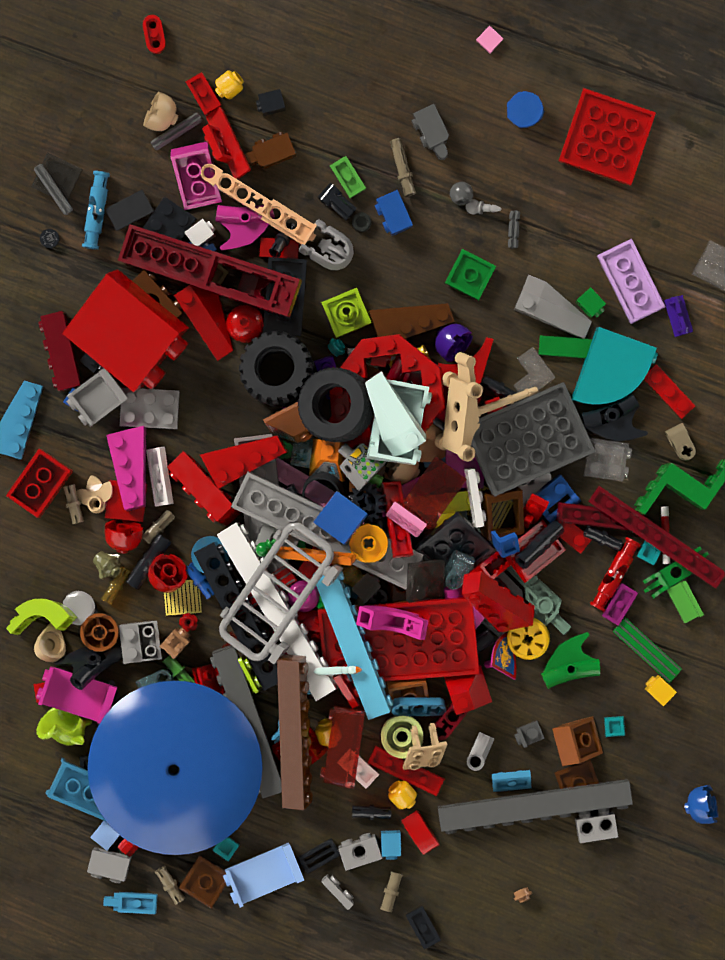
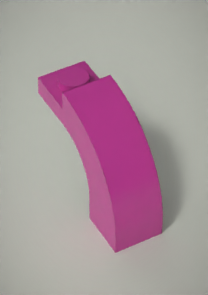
(392, 619)

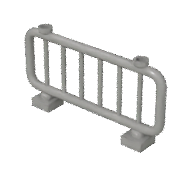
(324, 569)

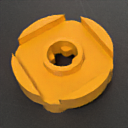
(369, 554)

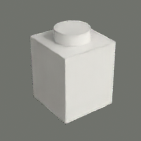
(200, 233)

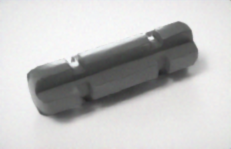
(513, 229)

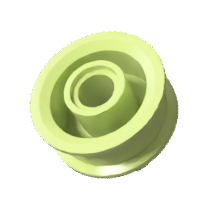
(390, 730)

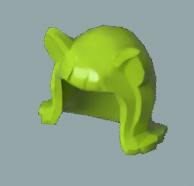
(63, 727)

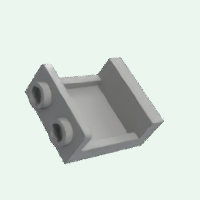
(96, 397)

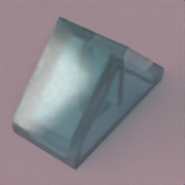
(302, 454)

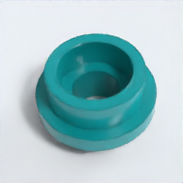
(336, 347)

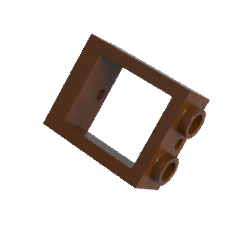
(518, 513)

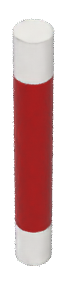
(665, 526)

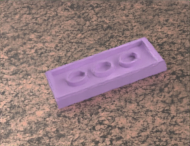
(631, 281)

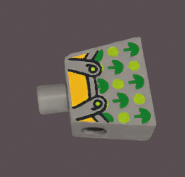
(357, 466)

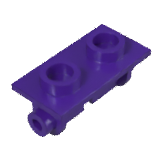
(678, 315)

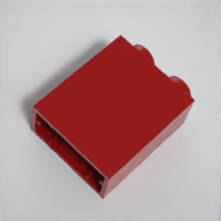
(127, 332)

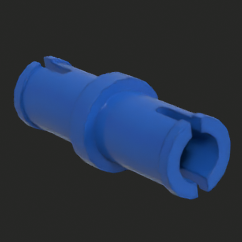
(199, 580)

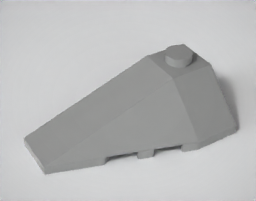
(550, 307)

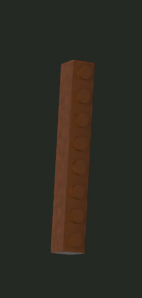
(294, 732)

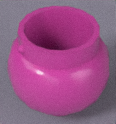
(312, 600)

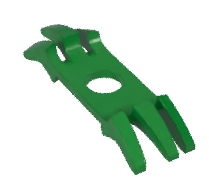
(665, 578)

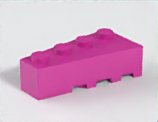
(129, 462)

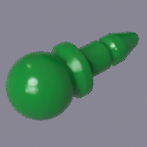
(264, 547)

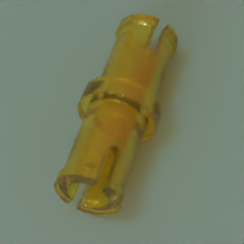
(115, 586)

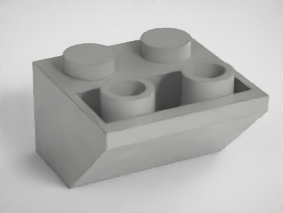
(140, 641)

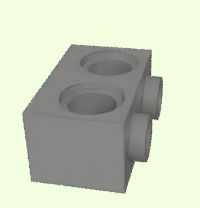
(596, 832)

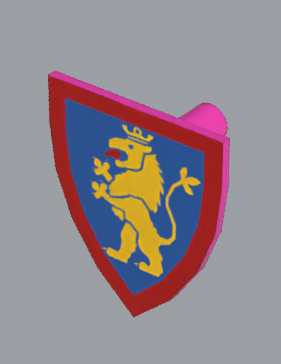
(502, 658)

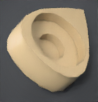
(50, 644)

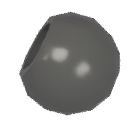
(461, 193)

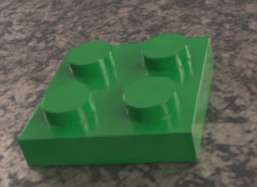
(470, 274)

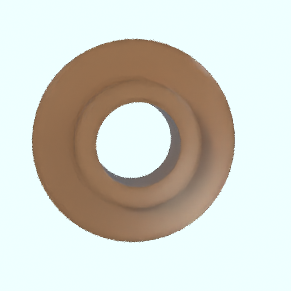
(522, 895)

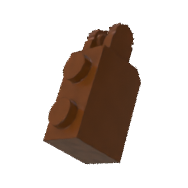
(271, 152)

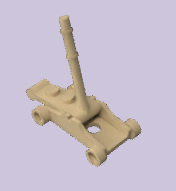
(463, 408)

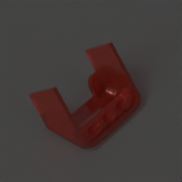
(343, 745)

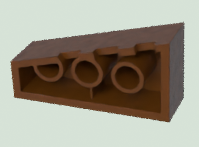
(411, 320)

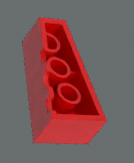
(496, 603)

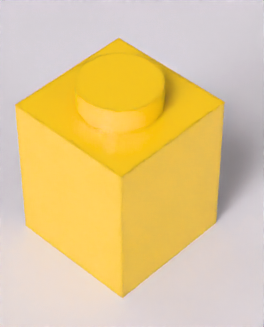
(659, 690)

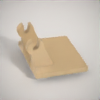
(424, 756)

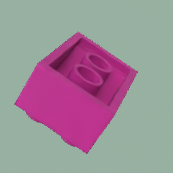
(187, 167)

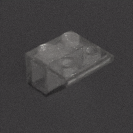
(712, 265)

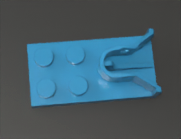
(73, 789)

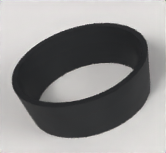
(326, 476)

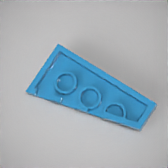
(18, 420)

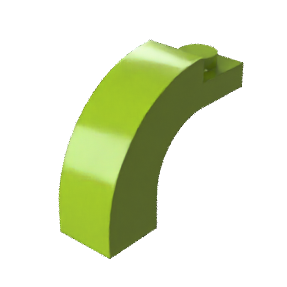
(57, 613)

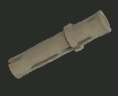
(405, 175)

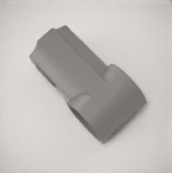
(480, 749)

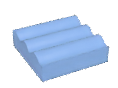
(105, 835)

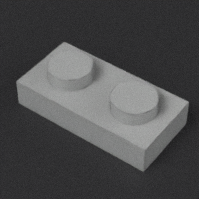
(332, 885)

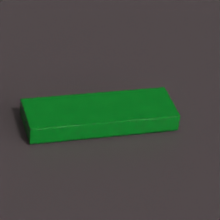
(564, 346)

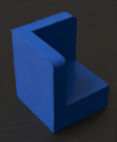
(505, 545)

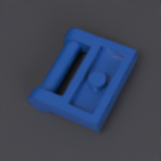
(555, 491)

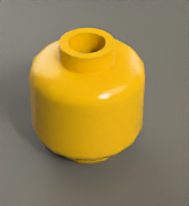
(229, 84)
(323, 731)
(402, 795)

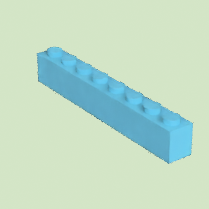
(355, 647)

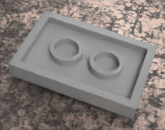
(150, 408)

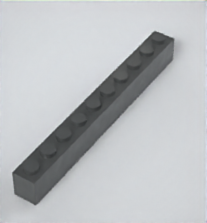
(535, 805)

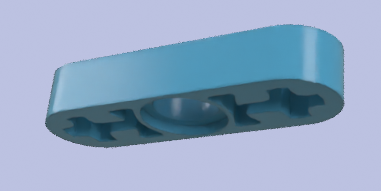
(430, 707)

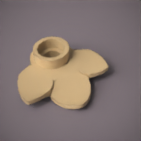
(95, 491)

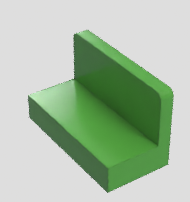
(684, 601)

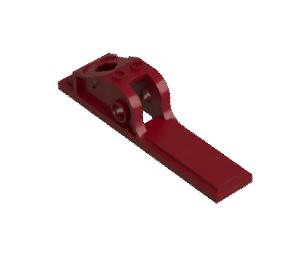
(198, 265)

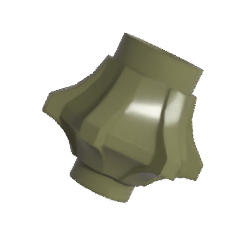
(107, 564)

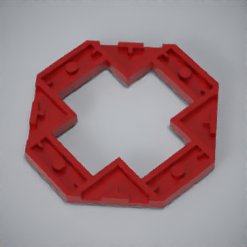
(411, 361)

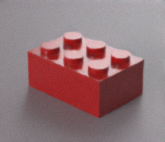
(39, 483)

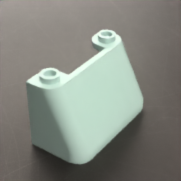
(415, 399)

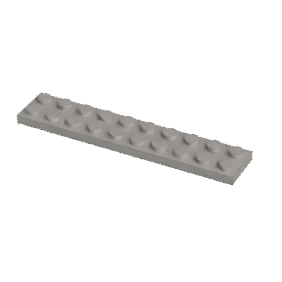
(281, 507)

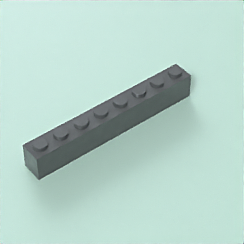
(239, 692)

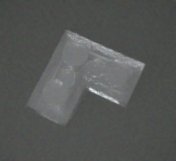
(537, 371)

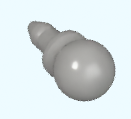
(479, 207)

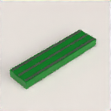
(647, 650)

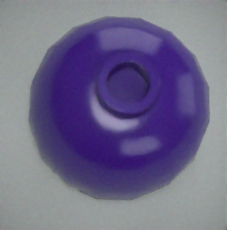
(452, 340)

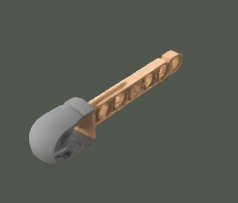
(302, 233)

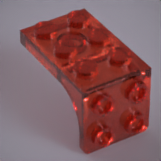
(433, 492)

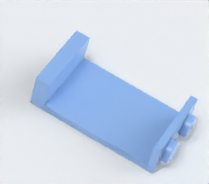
(263, 874)

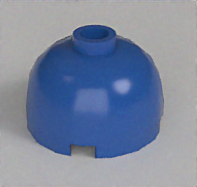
(702, 805)

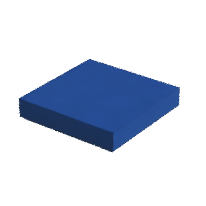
(340, 518)

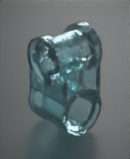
(456, 568)
(154, 678)

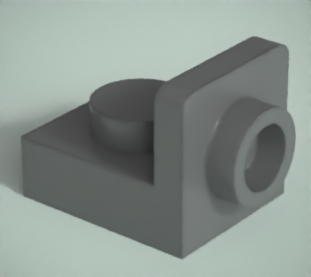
(529, 734)

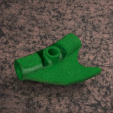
(570, 654)

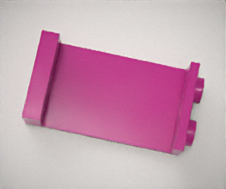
(59, 693)

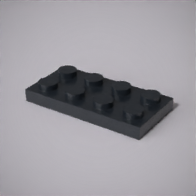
(280, 323)

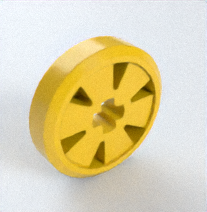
(525, 649)

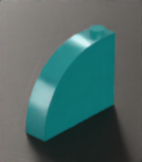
(612, 368)

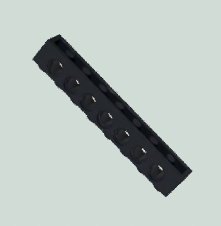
(204, 557)

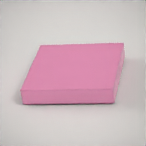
(406, 519)

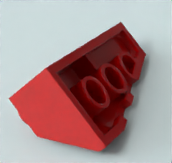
(207, 317)

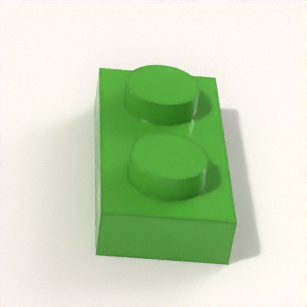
(347, 177)

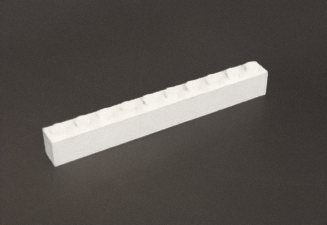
(246, 560)

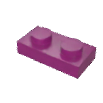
(619, 604)

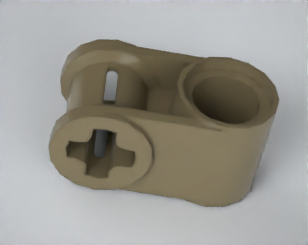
(679, 438)

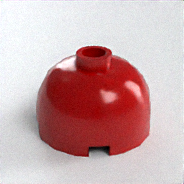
(245, 323)
(123, 536)
(167, 573)

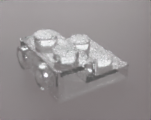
(608, 460)

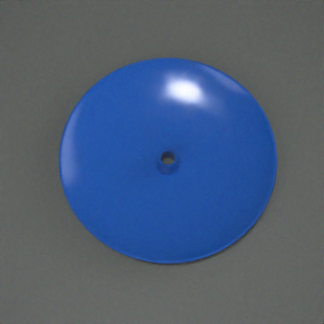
(181, 727)

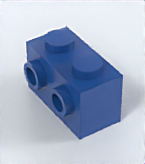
(394, 213)

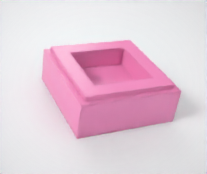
(489, 39)

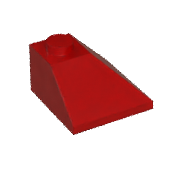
(468, 691)

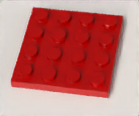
(607, 136)

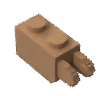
(176, 642)

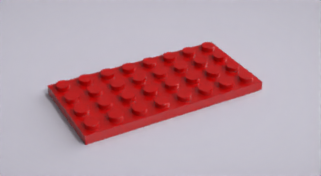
(445, 652)

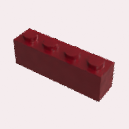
(61, 352)

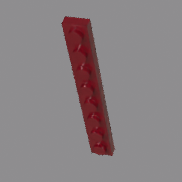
(657, 537)

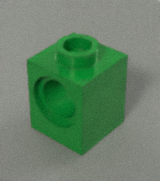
(591, 303)

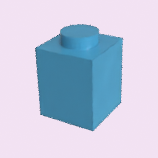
(391, 844)

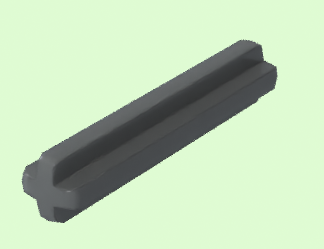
(176, 131)
(53, 189)

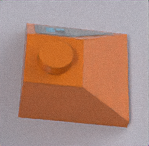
(327, 458)

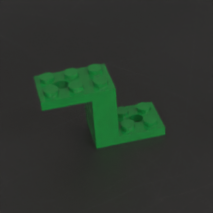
(683, 485)

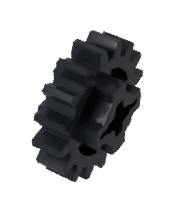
(369, 501)

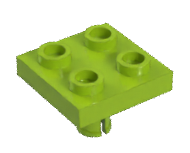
(346, 312)

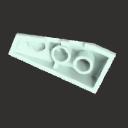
(395, 422)

